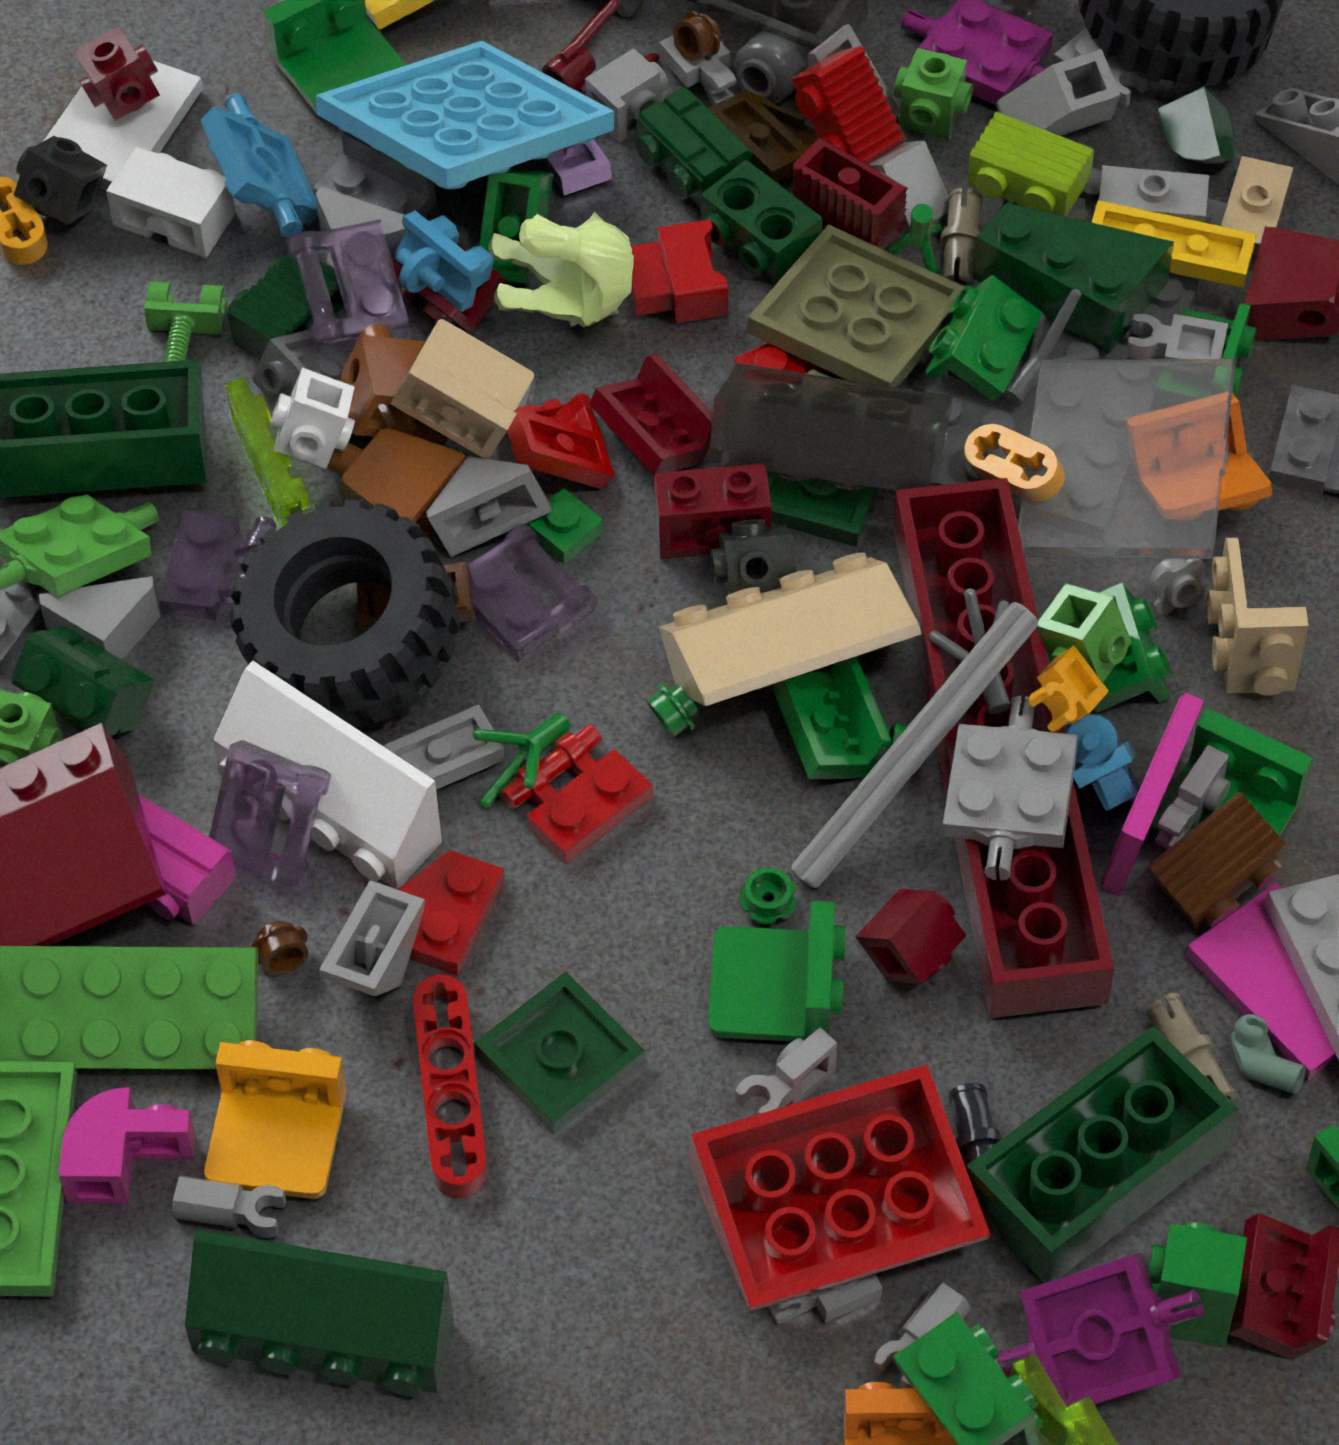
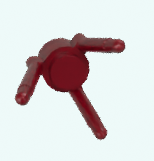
(574, 61)

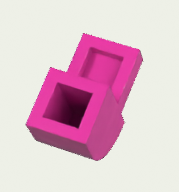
(108, 1136)

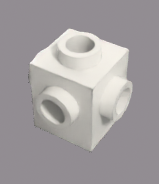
(313, 418)

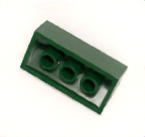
(101, 428)
(1102, 1154)
(318, 1313)

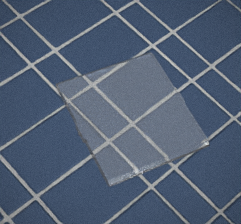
(1137, 456)

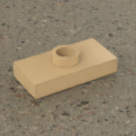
(1257, 197)

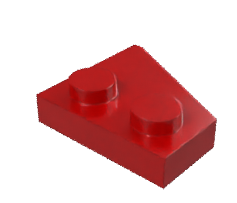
(562, 441)
(457, 902)

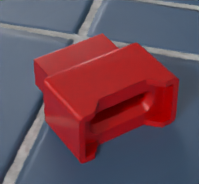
(679, 274)

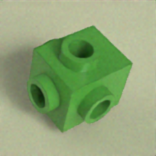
(932, 93)
(1089, 623)
(25, 726)

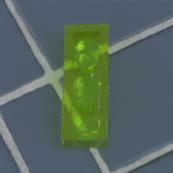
(251, 422)

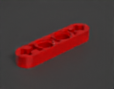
(448, 1085)

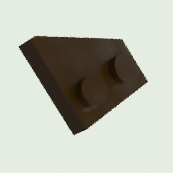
(770, 131)

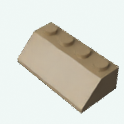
(787, 629)

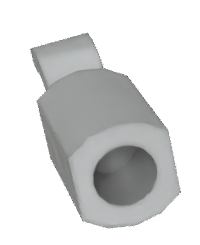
(227, 1204)
(934, 1309)

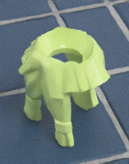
(582, 269)

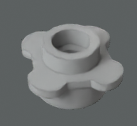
(1177, 584)

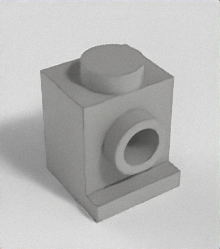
(627, 89)

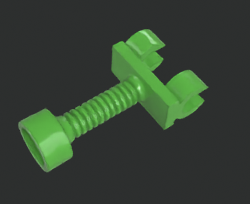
(183, 318)

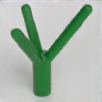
(919, 236)
(530, 751)

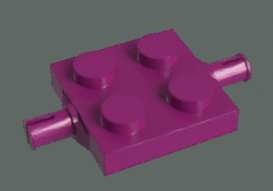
(997, 45)
(1102, 1331)

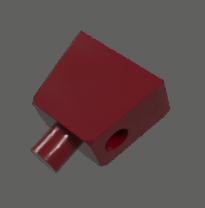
(1294, 286)

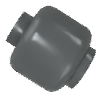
(768, 64)

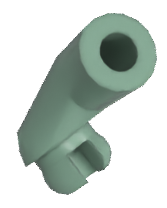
(1257, 1057)

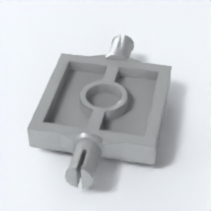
(1010, 787)

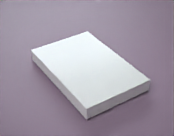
(146, 128)

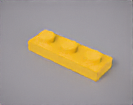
(1199, 247)

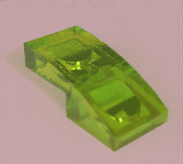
(1061, 1424)

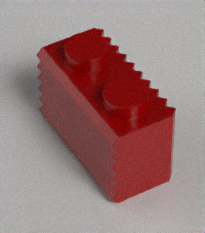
(848, 105)

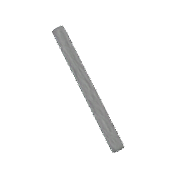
(915, 744)

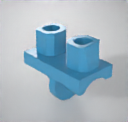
(436, 261)
(1103, 761)

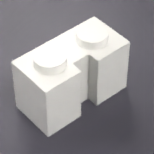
(171, 199)

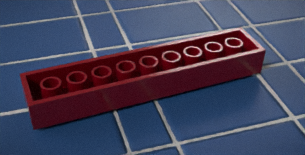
(1044, 926)

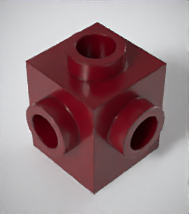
(117, 73)

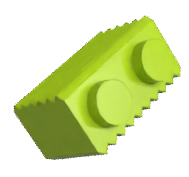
(1029, 165)

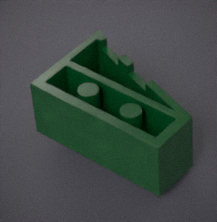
(1052, 254)

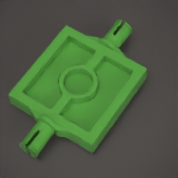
(74, 544)

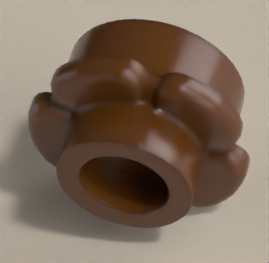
(697, 36)
(281, 947)

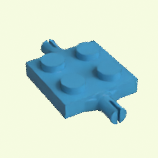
(260, 165)

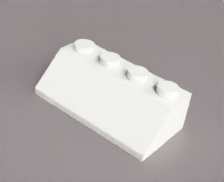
(376, 803)

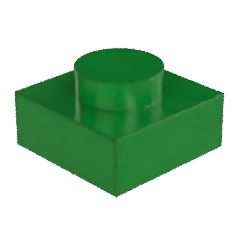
(567, 527)

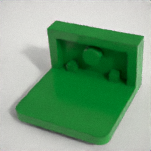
(776, 979)
(966, 1388)

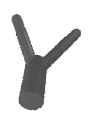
(1041, 348)
(995, 693)

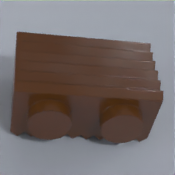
(1219, 862)

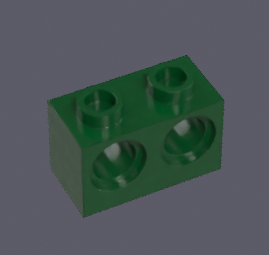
(759, 221)

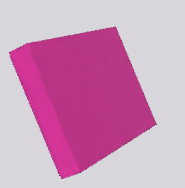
(1151, 793)
(1257, 977)

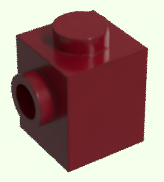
(912, 936)

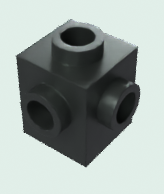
(59, 179)
(752, 540)

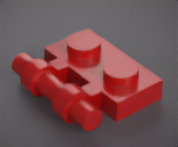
(589, 804)

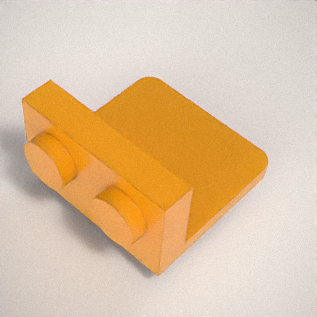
(276, 1118)

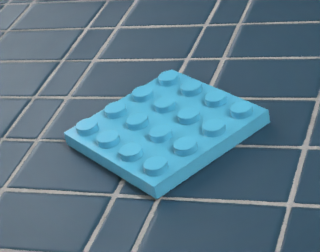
(465, 114)

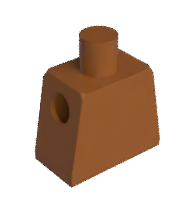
(377, 371)
(397, 473)

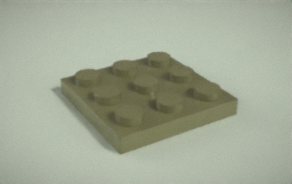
(855, 310)

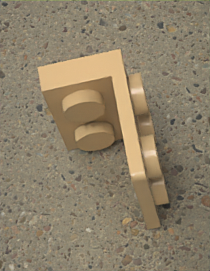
(463, 389)

